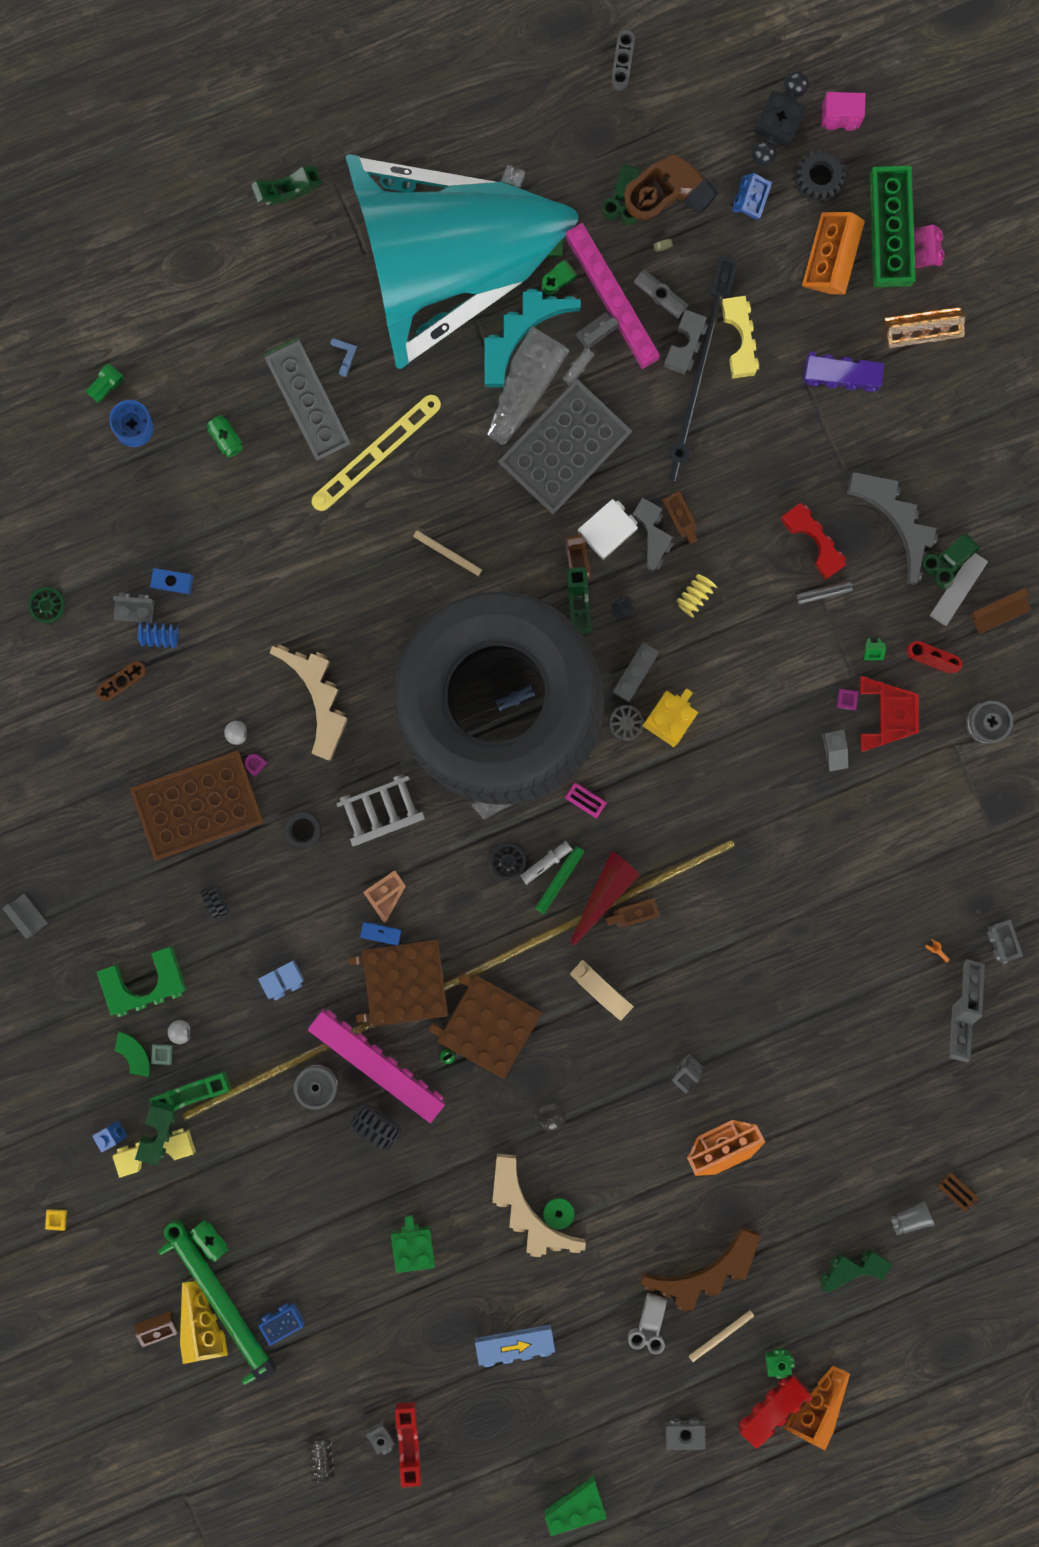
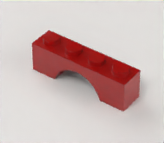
(799, 521)
(408, 1444)

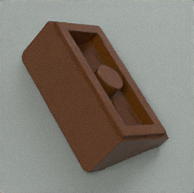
(155, 1329)

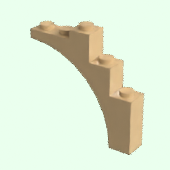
(312, 671)
(522, 1216)

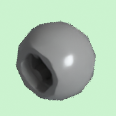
(235, 732)
(179, 1032)

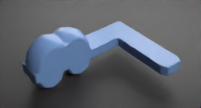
(351, 349)

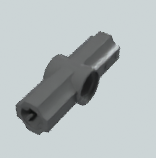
(651, 285)

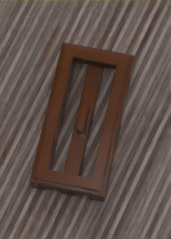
(970, 1203)

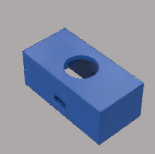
(183, 581)
(390, 934)

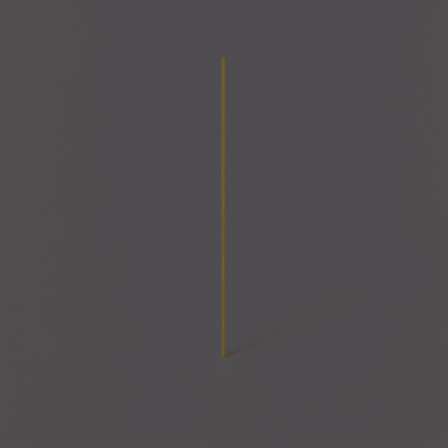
(471, 973)

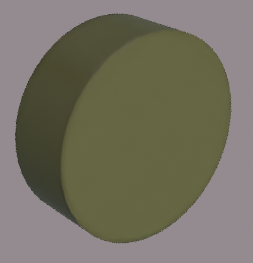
(663, 245)

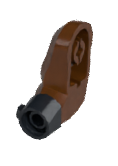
(663, 184)

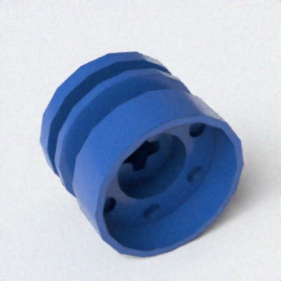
(122, 418)

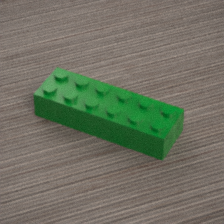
(892, 226)

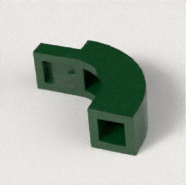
(287, 188)
(578, 599)

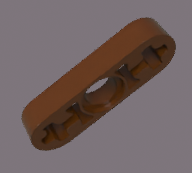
(130, 668)

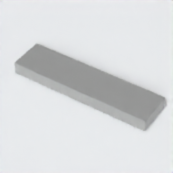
(956, 593)

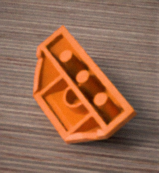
(724, 1147)

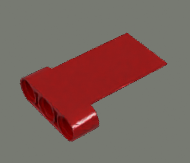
(940, 662)

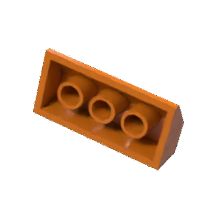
(833, 252)

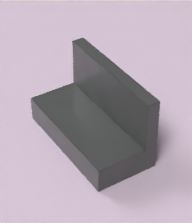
(25, 916)

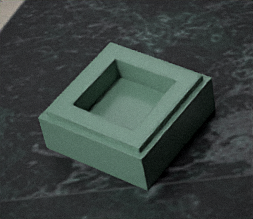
(161, 1054)

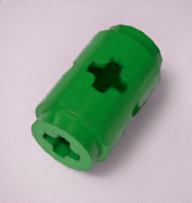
(220, 426)
(212, 1252)

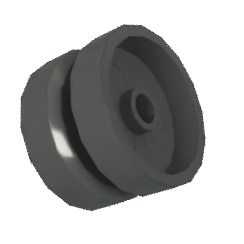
(1000, 719)
(327, 1083)

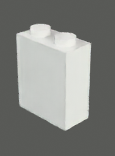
(608, 528)

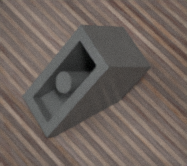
(836, 750)

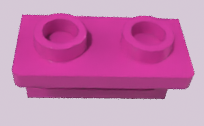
(928, 246)

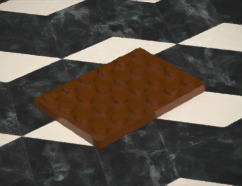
(196, 805)

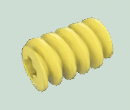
(695, 594)

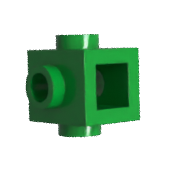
(779, 1363)

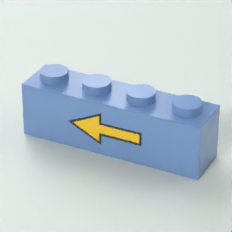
(515, 1345)

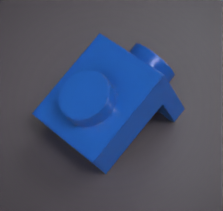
(109, 1136)

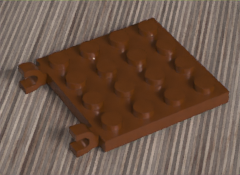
(403, 983)
(488, 1025)

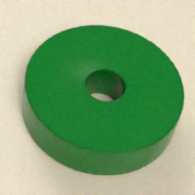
(562, 1205)

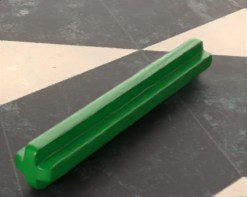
(559, 879)

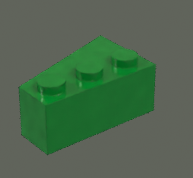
(576, 1509)

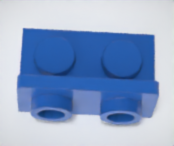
(752, 195)

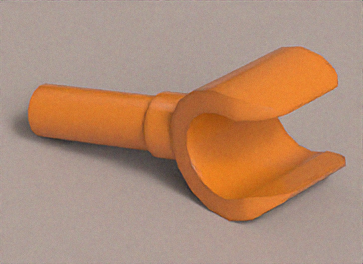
(936, 948)

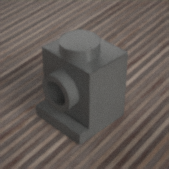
(380, 1431)

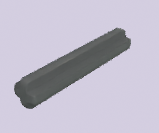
(824, 592)

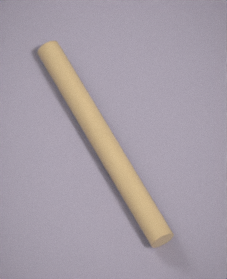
(448, 553)
(721, 1336)

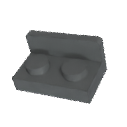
(597, 330)
(133, 609)

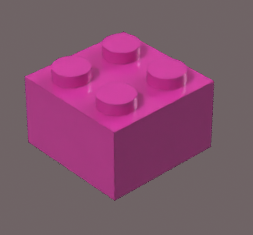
(843, 110)

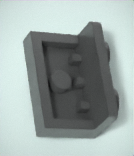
(1004, 941)

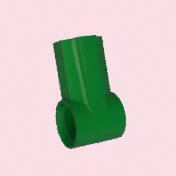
(108, 379)

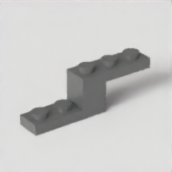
(967, 1011)

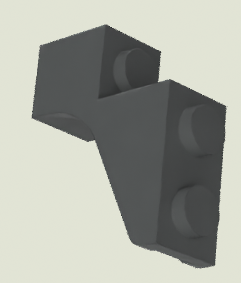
(657, 540)

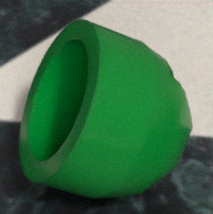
(445, 1052)

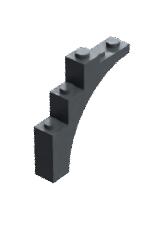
(915, 537)

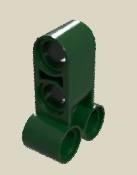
(626, 175)
(951, 560)

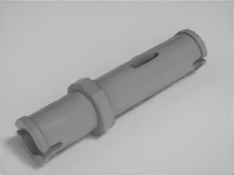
(546, 862)

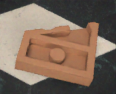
(385, 894)

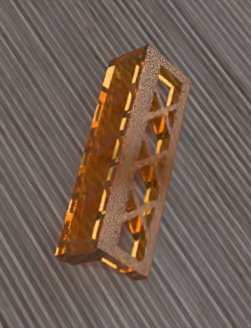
(925, 321)

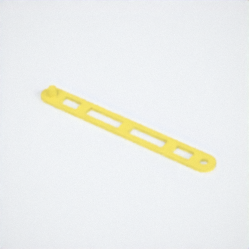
(323, 500)

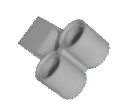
(650, 1324)

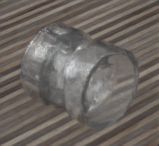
(513, 176)

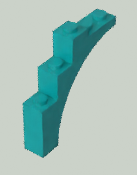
(516, 326)

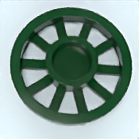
(46, 605)

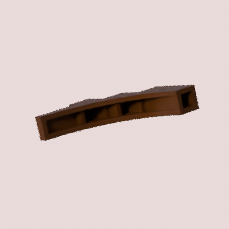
(686, 1288)

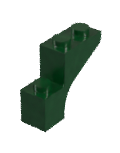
(845, 1269)

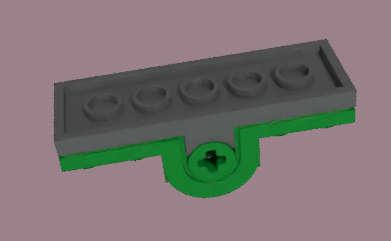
(306, 399)

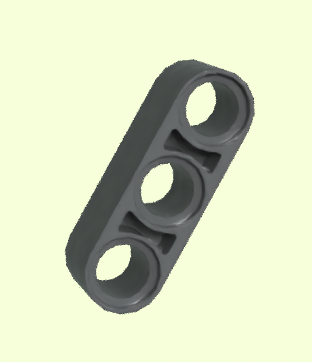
(625, 51)

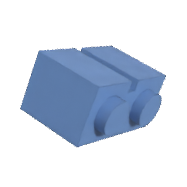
(281, 980)

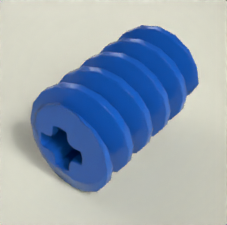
(158, 636)

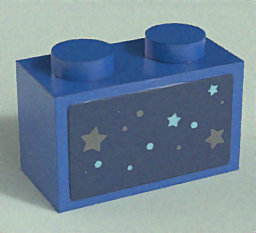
(281, 1324)

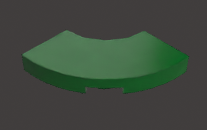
(134, 1053)

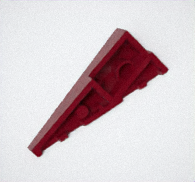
(612, 883)

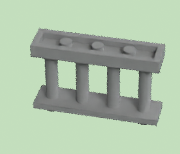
(395, 822)

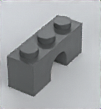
(680, 358)
(635, 672)

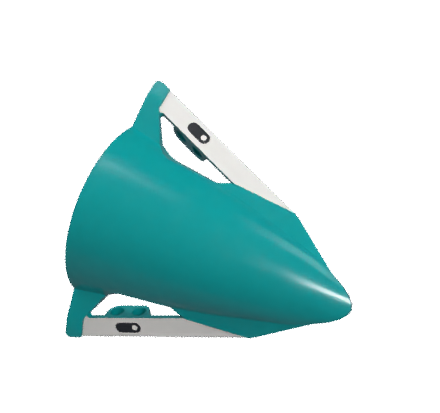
(449, 243)

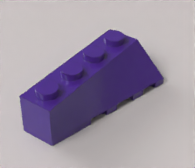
(842, 373)

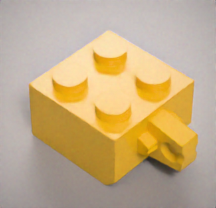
(671, 717)

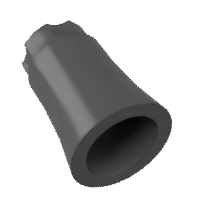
(912, 1219)

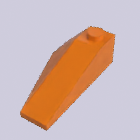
(818, 1417)

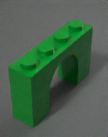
(121, 1000)

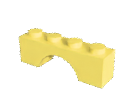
(736, 312)
(179, 1146)

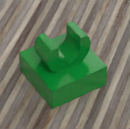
(874, 651)

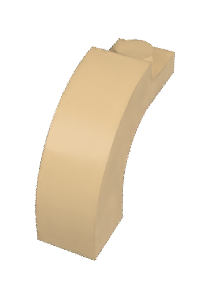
(601, 990)

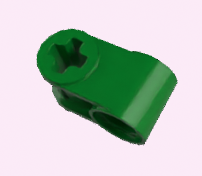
(560, 275)

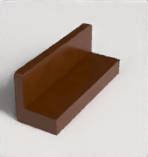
(1001, 611)

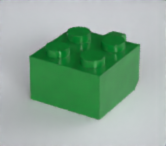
(412, 1247)

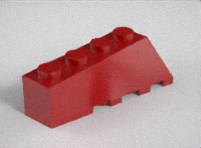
(774, 1410)

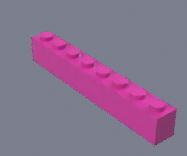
(612, 296)
(376, 1065)

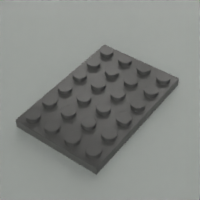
(565, 446)

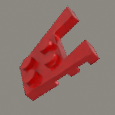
(897, 713)

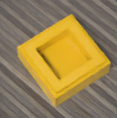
(55, 1219)

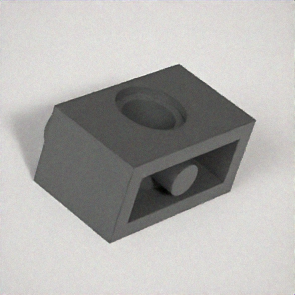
(693, 1441)

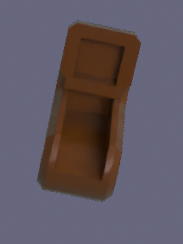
(577, 553)

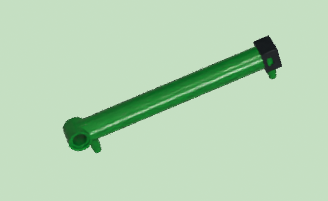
(261, 1365)

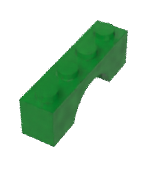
(195, 1091)

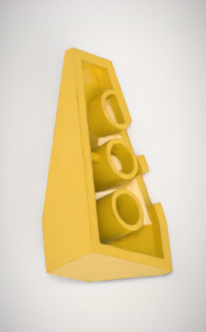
(199, 1330)

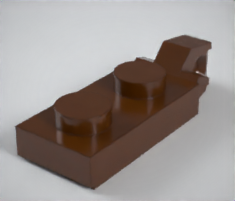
(681, 516)
(634, 913)

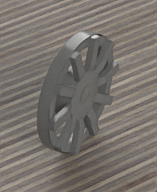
(626, 723)

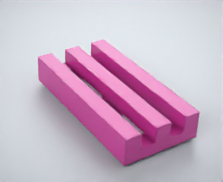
(599, 809)

